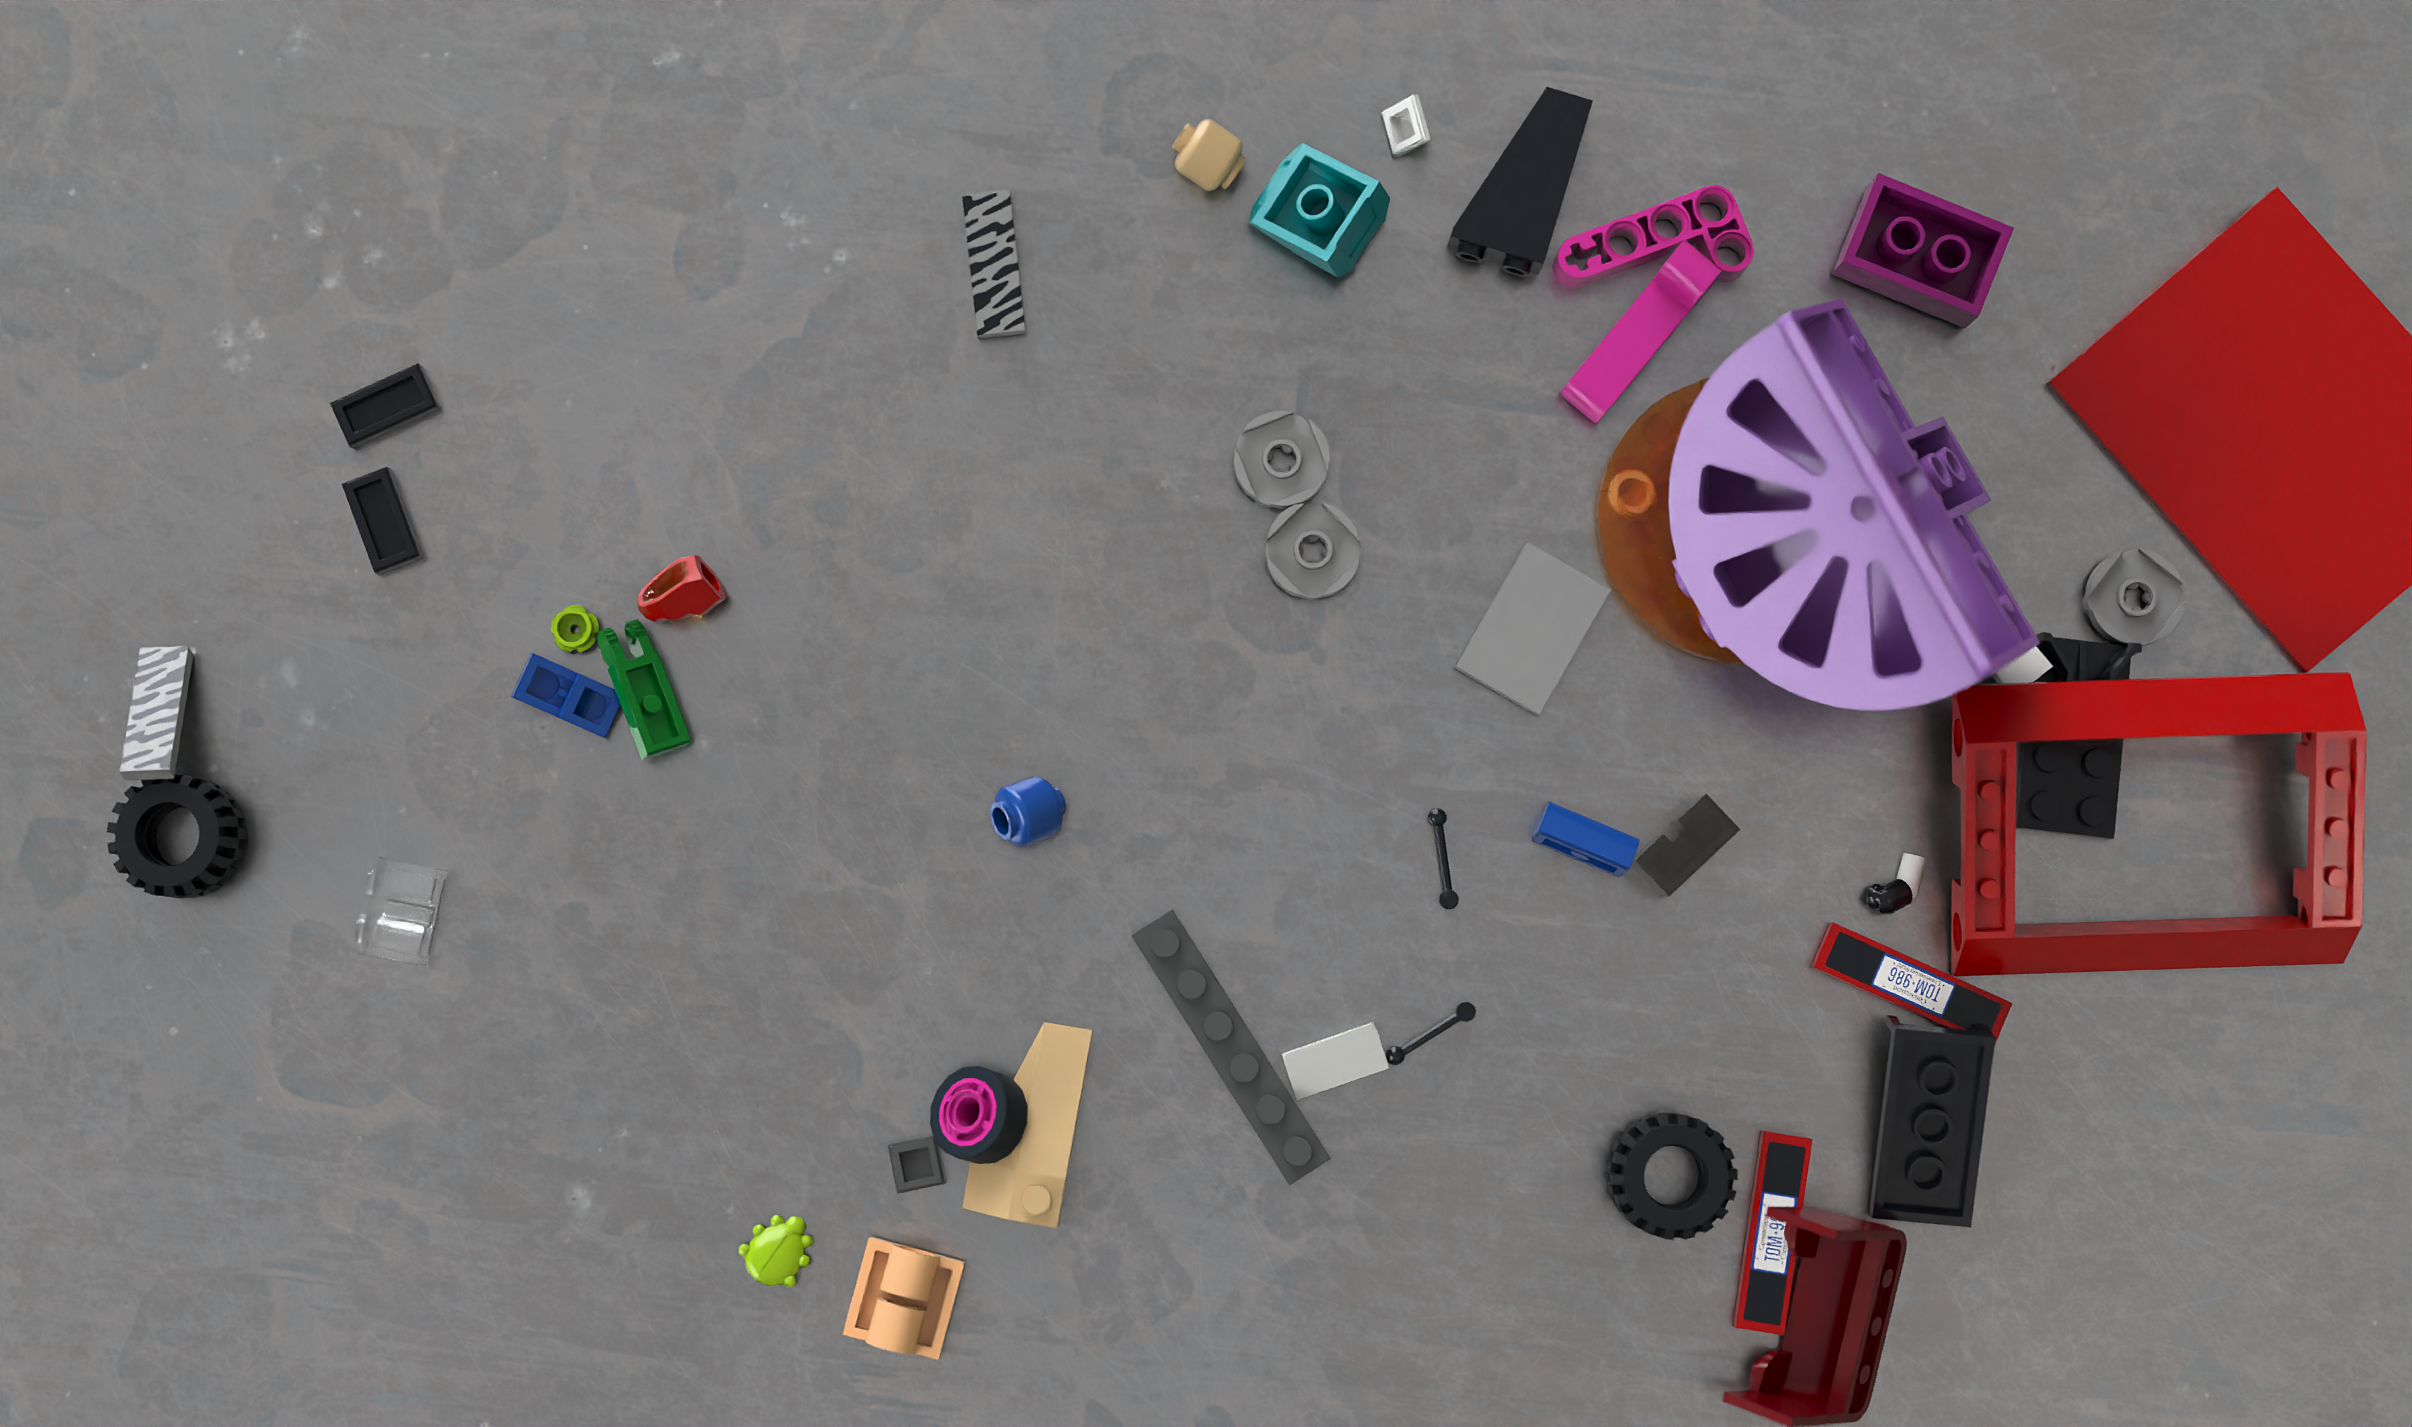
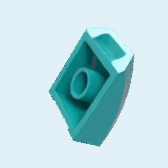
(1321, 209)

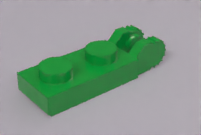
(643, 691)

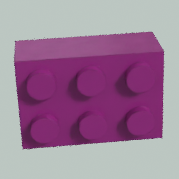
(1922, 250)

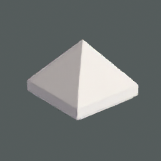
(1406, 125)

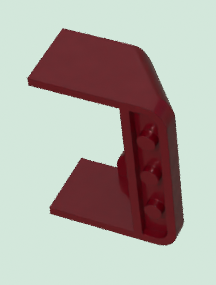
(1833, 1321)

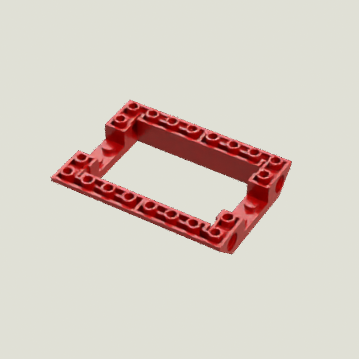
(2328, 891)

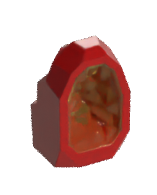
(681, 591)

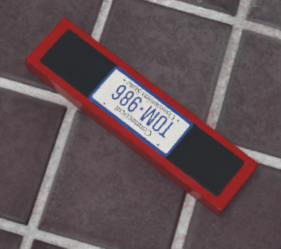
(1907, 982)
(1766, 1260)

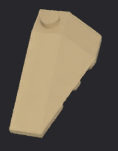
(1033, 1177)

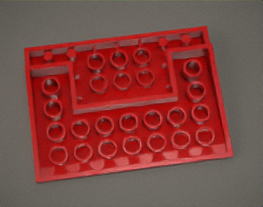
(2267, 425)

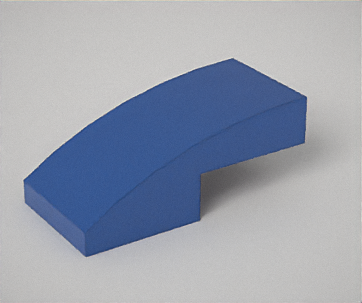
(567, 695)

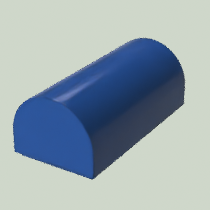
(1585, 839)

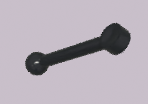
(1448, 899)
(1464, 1012)

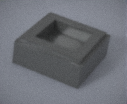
(916, 1164)

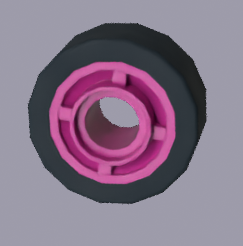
(957, 1108)

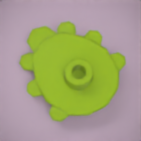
(777, 1251)

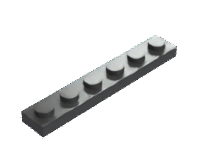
(1231, 1047)

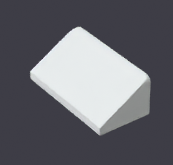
(1335, 1060)

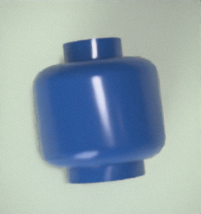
(1027, 811)

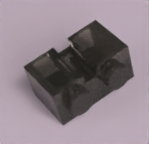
(1701, 833)

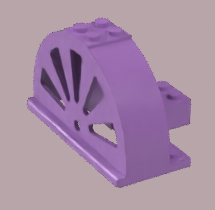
(1834, 527)

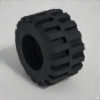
(138, 828)
(1713, 1183)

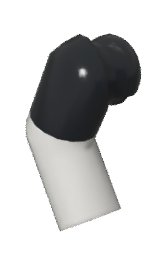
(1900, 891)

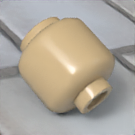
(1208, 155)

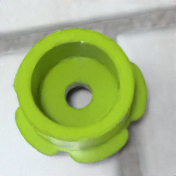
(562, 625)

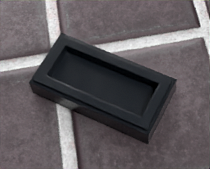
(385, 406)
(382, 521)

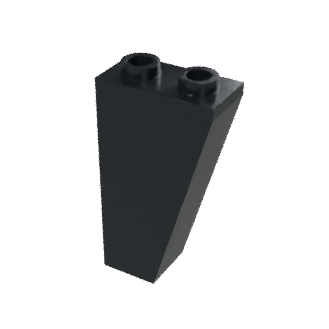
(1523, 193)

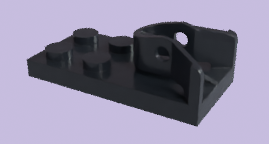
(2073, 783)
(1932, 1123)

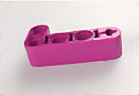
(1649, 245)
(1641, 332)

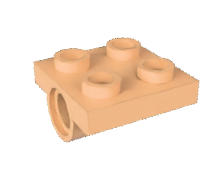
(903, 1298)

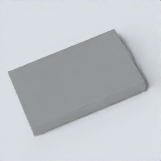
(1532, 628)

